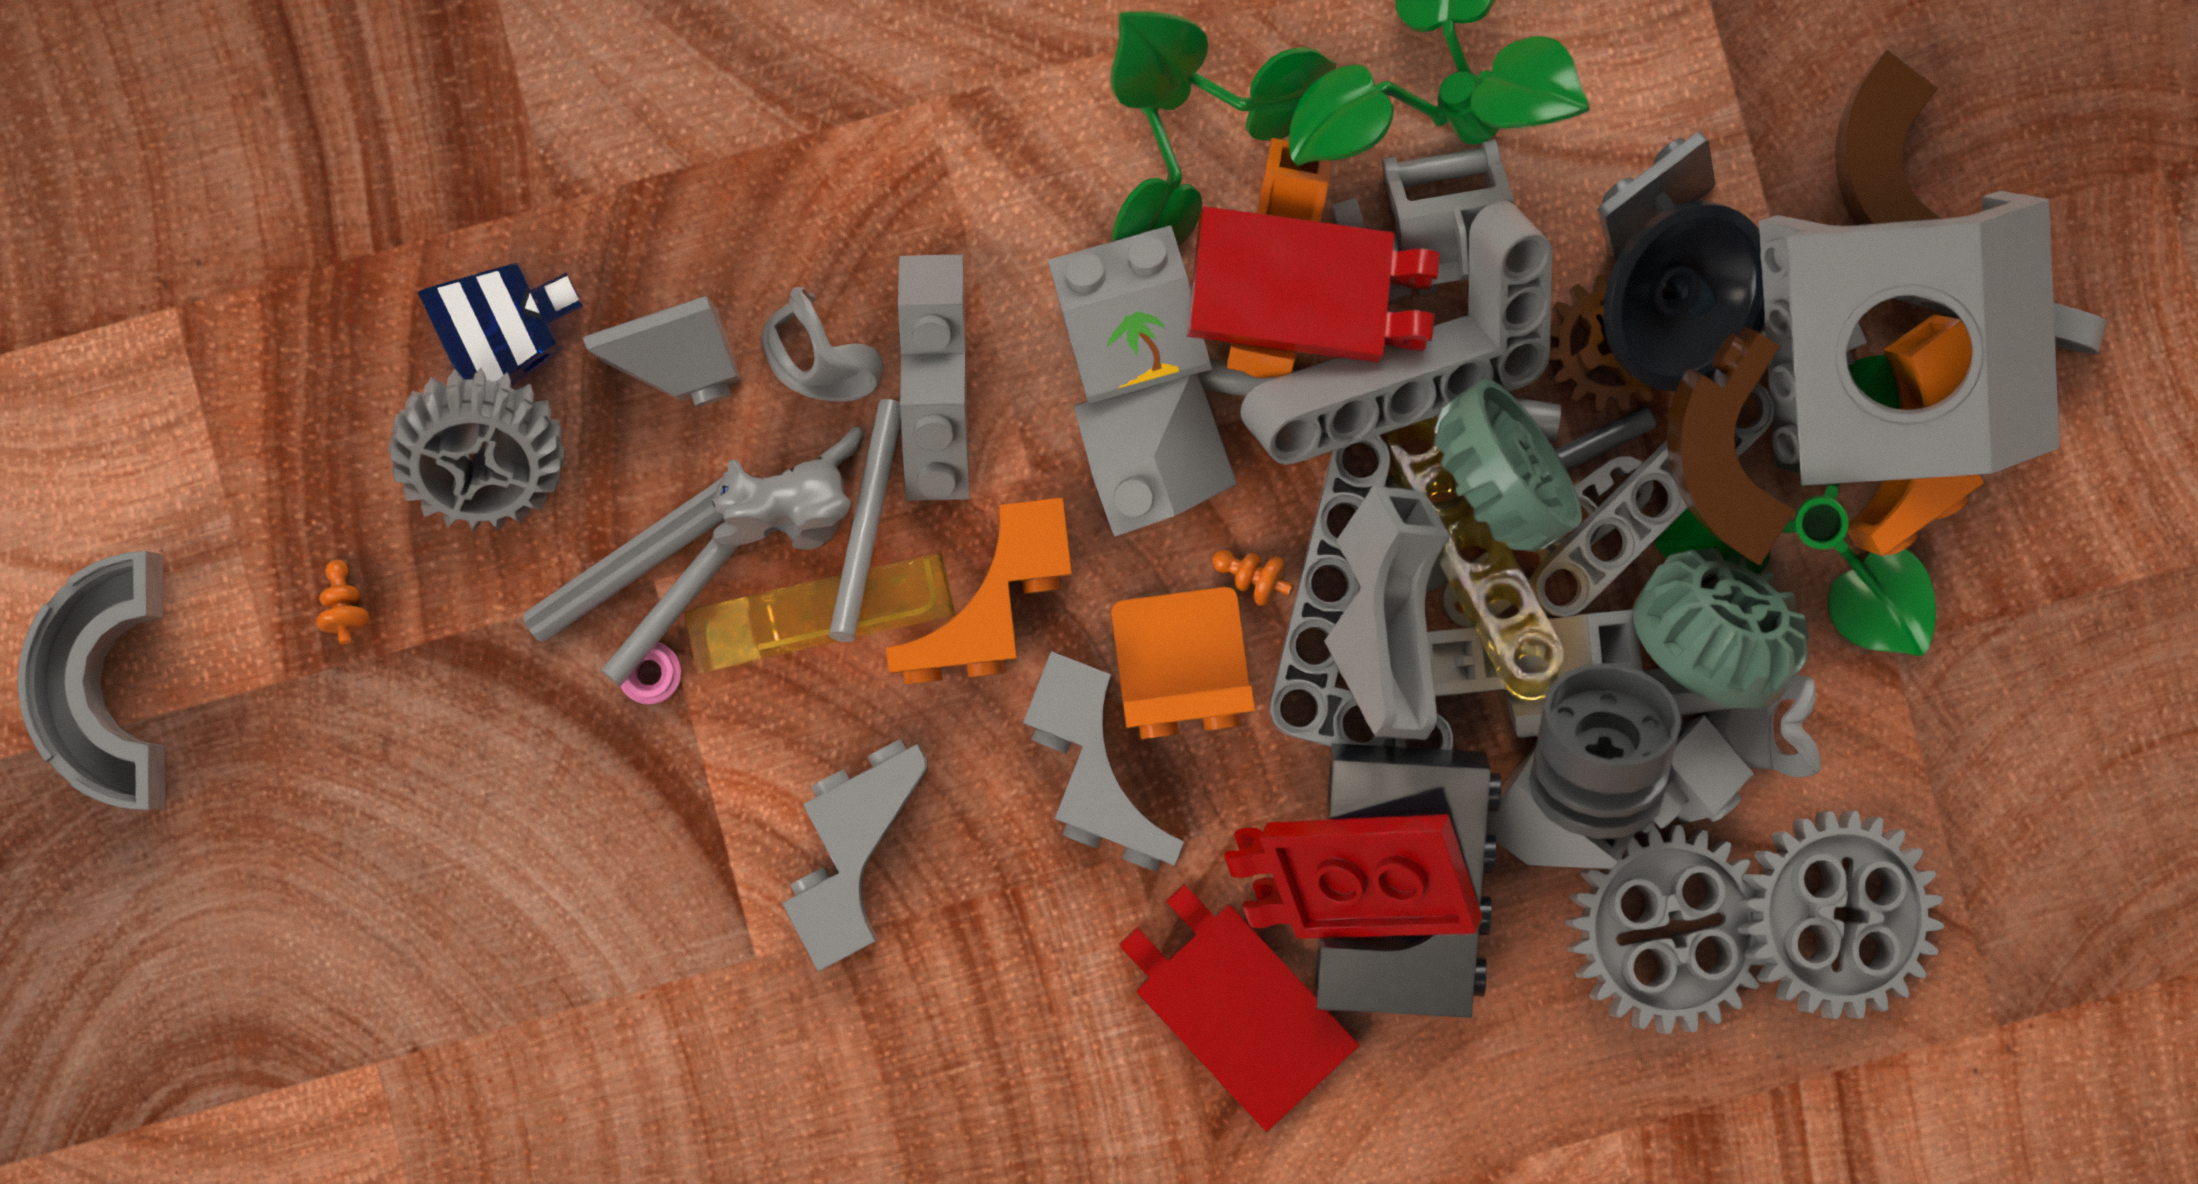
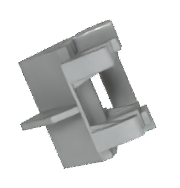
(1444, 220)

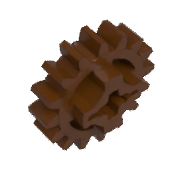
(1575, 367)

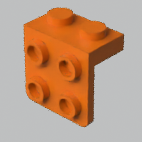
(1181, 661)

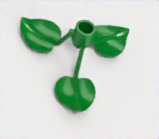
(1155, 70)
(1528, 87)
(1885, 598)

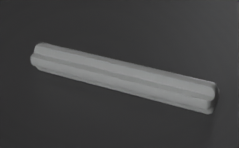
(623, 565)

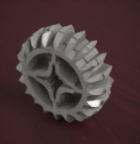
(453, 421)

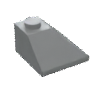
(673, 351)
(1154, 452)
(1539, 841)

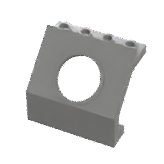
(1981, 266)

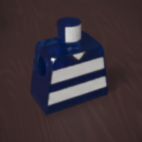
(499, 320)

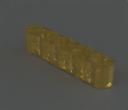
(1482, 582)

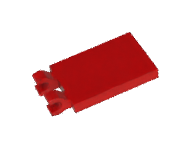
(1305, 286)
(1357, 877)
(1240, 1010)

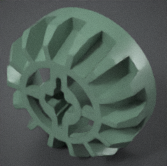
(1506, 468)
(1721, 628)

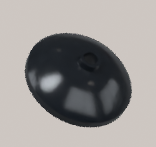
(1652, 326)

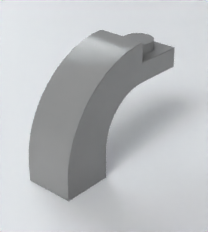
(1464, 666)

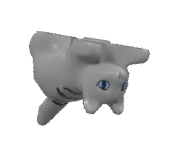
(799, 501)

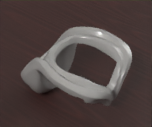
(837, 372)
(1753, 738)

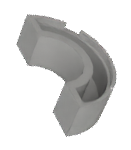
(63, 676)

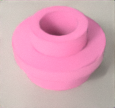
(667, 684)

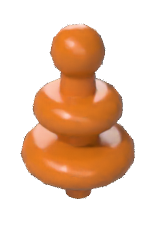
(1249, 573)
(340, 598)

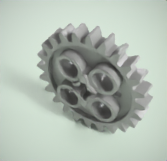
(1786, 908)
(1679, 984)

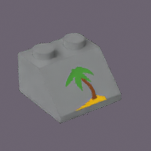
(1128, 314)

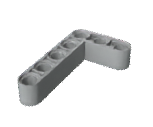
(1498, 341)
(1311, 612)

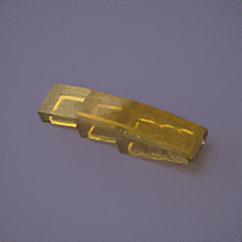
(802, 614)

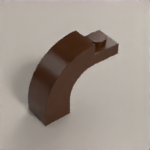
(1873, 142)
(1705, 453)

